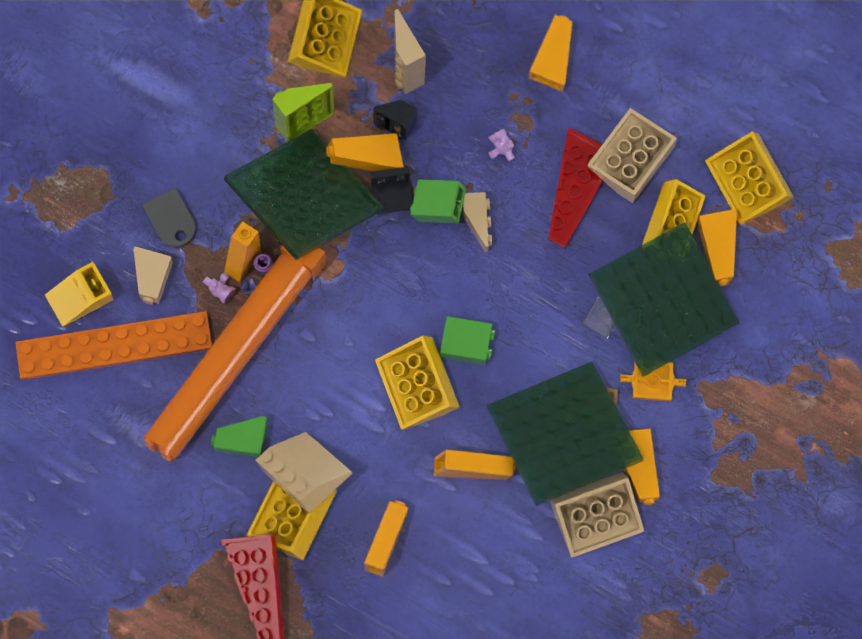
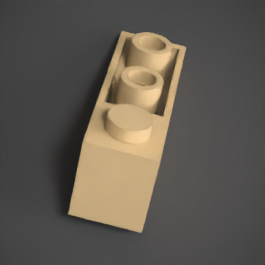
(475, 214)

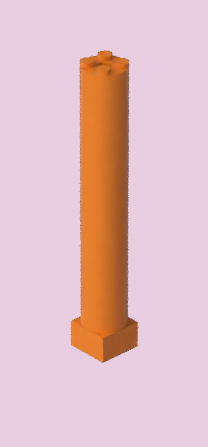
(232, 352)

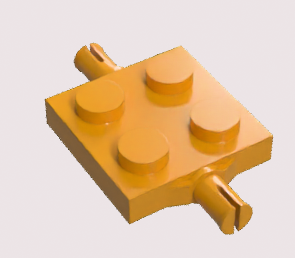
(655, 385)

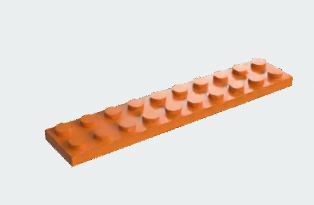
(113, 345)

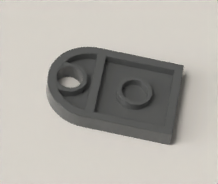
(169, 218)

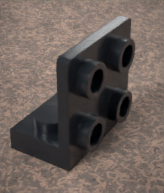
(392, 189)

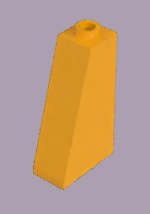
(552, 58)
(366, 152)
(718, 242)
(242, 251)
(473, 465)
(643, 474)
(386, 538)

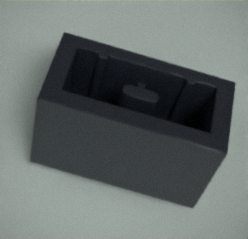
(396, 118)

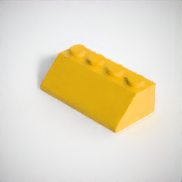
(674, 206)

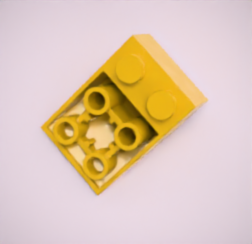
(79, 294)

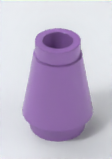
(263, 260)

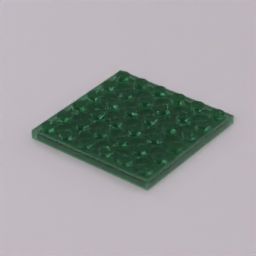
(303, 194)
(663, 299)
(564, 433)

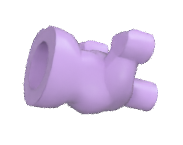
(503, 145)
(219, 288)

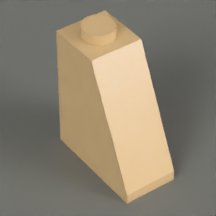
(151, 273)

